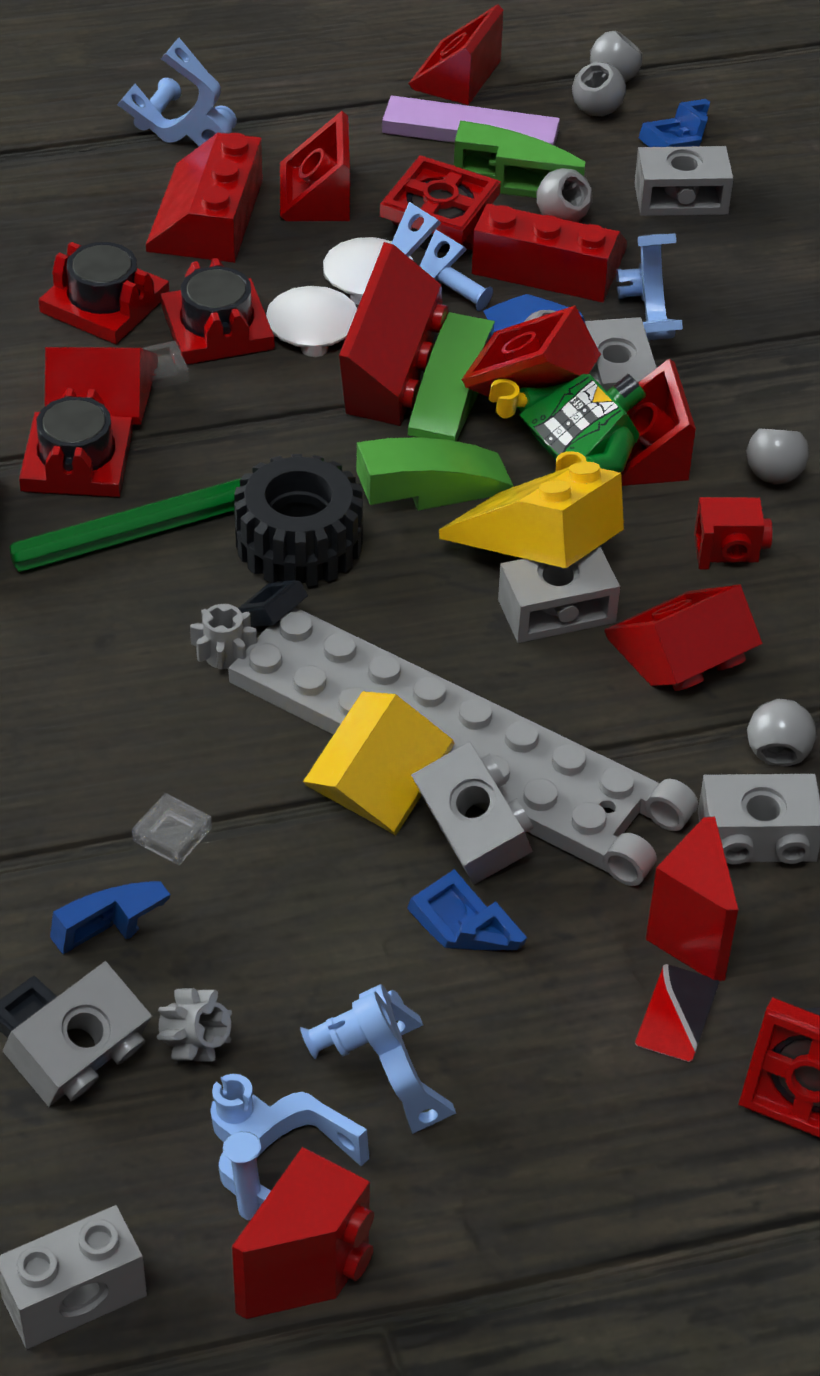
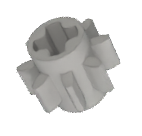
(222, 635)
(194, 1024)

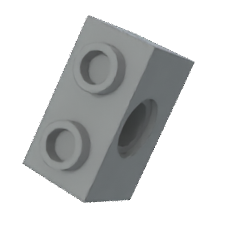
(683, 180)
(622, 350)
(557, 600)
(764, 816)
(482, 842)
(95, 1004)
(71, 1276)

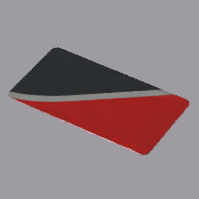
(677, 1013)

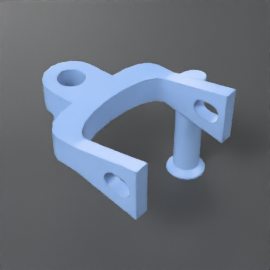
(199, 122)
(437, 267)
(648, 283)
(375, 1023)
(251, 1126)

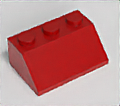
(210, 199)
(546, 252)
(390, 338)

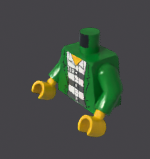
(576, 418)

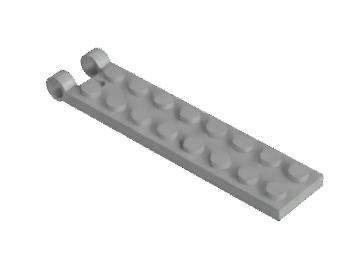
(559, 783)

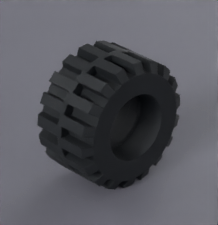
(298, 519)

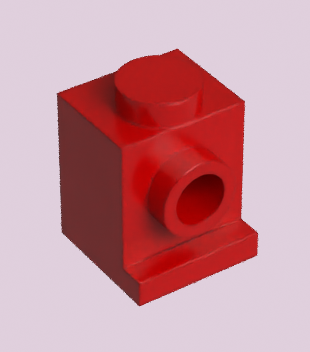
(730, 530)

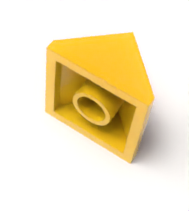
(373, 759)

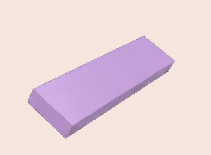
(441, 120)

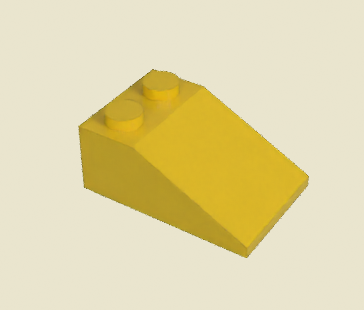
(547, 518)

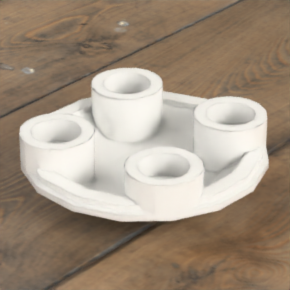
(351, 265)
(311, 318)

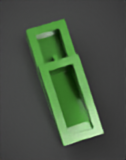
(510, 157)
(442, 398)
(428, 471)

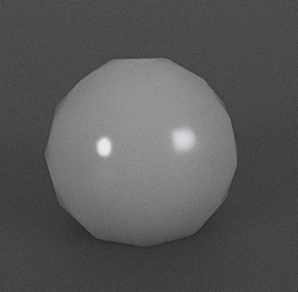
(619, 52)
(598, 89)
(564, 195)
(777, 455)
(781, 732)

